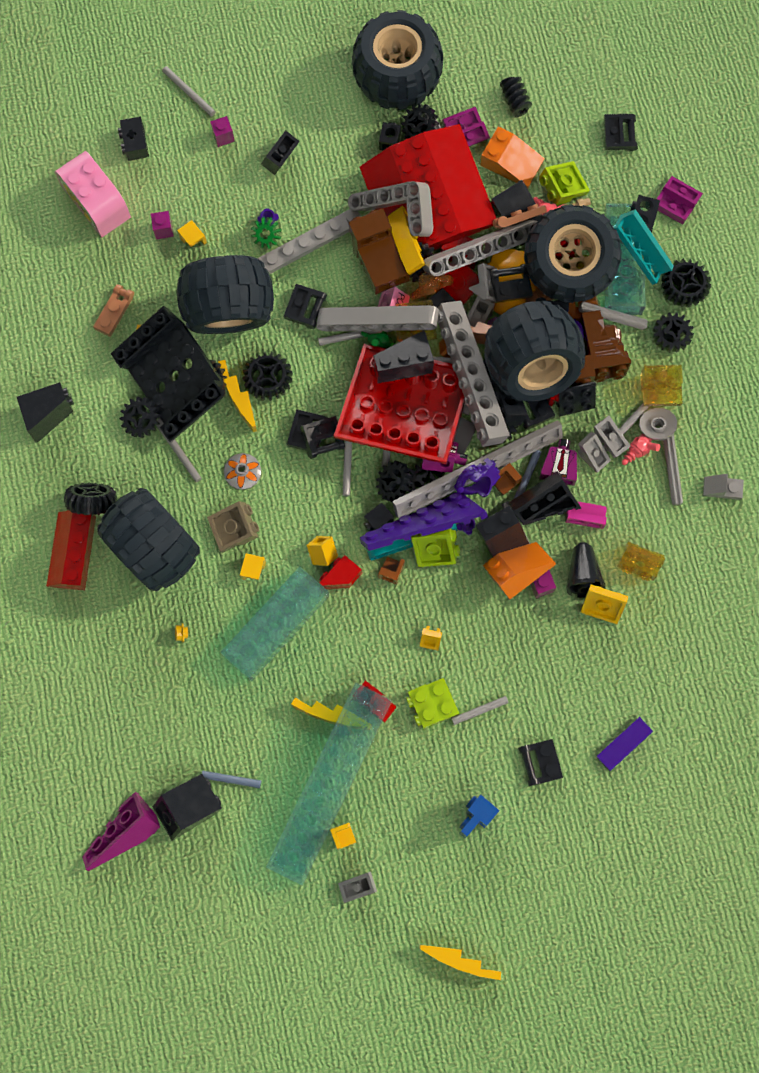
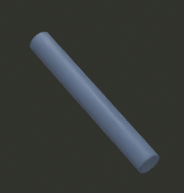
(528, 473)
(232, 779)

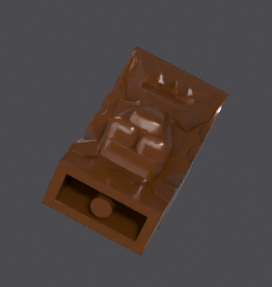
(377, 251)
(603, 351)

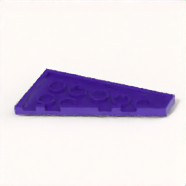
(426, 520)

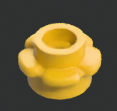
(181, 632)

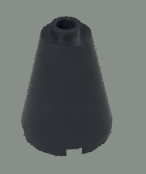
(583, 571)

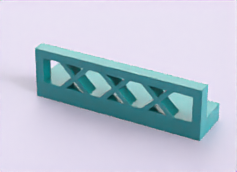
(644, 244)

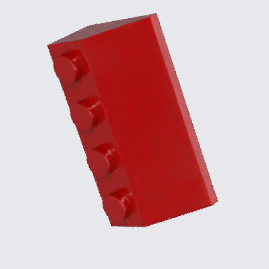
(71, 551)

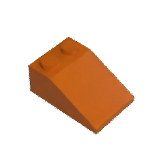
(511, 157)
(518, 567)

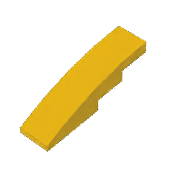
(405, 242)
(240, 399)
(318, 711)
(453, 958)

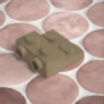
(233, 526)

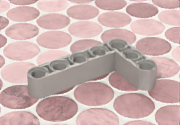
(413, 193)

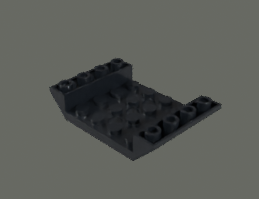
(154, 355)

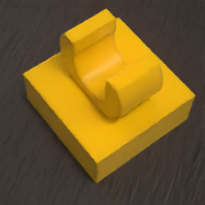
(430, 638)

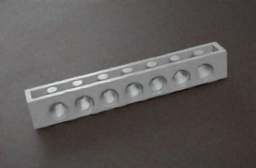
(466, 360)

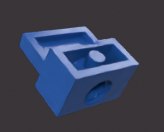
(481, 813)

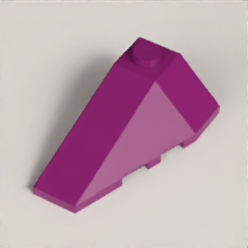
(130, 827)

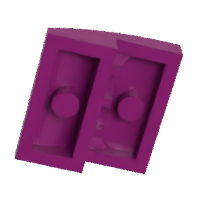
(471, 124)
(678, 200)

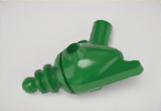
(379, 339)

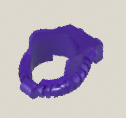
(483, 475)

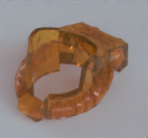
(430, 285)

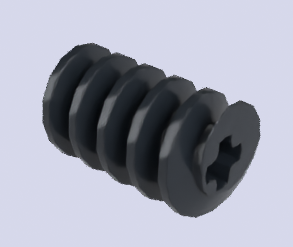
(516, 96)

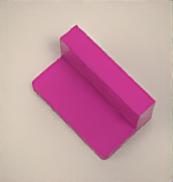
(590, 515)

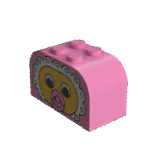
(93, 193)

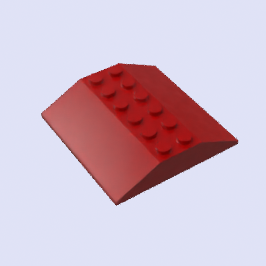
(448, 167)
(403, 415)

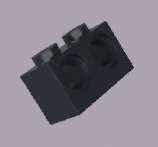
(651, 205)

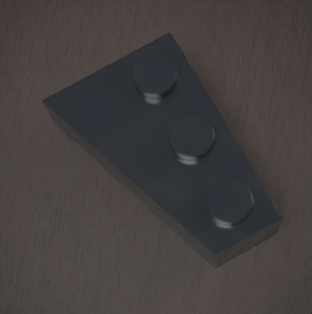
(404, 360)
(544, 499)

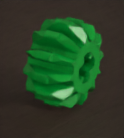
(262, 238)

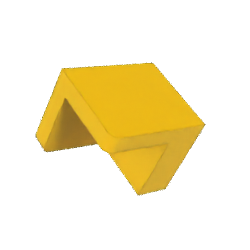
(191, 234)
(322, 550)
(252, 566)
(343, 836)

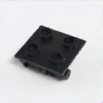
(577, 399)

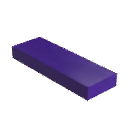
(624, 744)

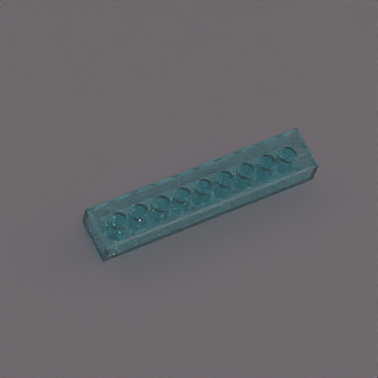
(329, 784)

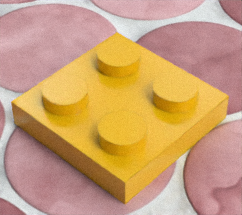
(604, 604)

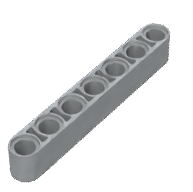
(474, 247)
(378, 318)

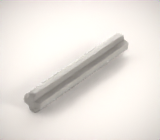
(615, 316)
(673, 471)

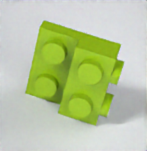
(563, 182)
(436, 548)
(432, 703)

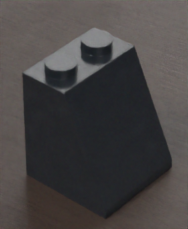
(511, 200)
(45, 409)
(502, 532)
(187, 806)

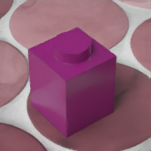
(222, 131)
(162, 225)
(543, 585)

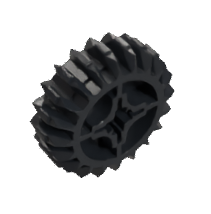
(697, 291)
(276, 365)
(89, 498)

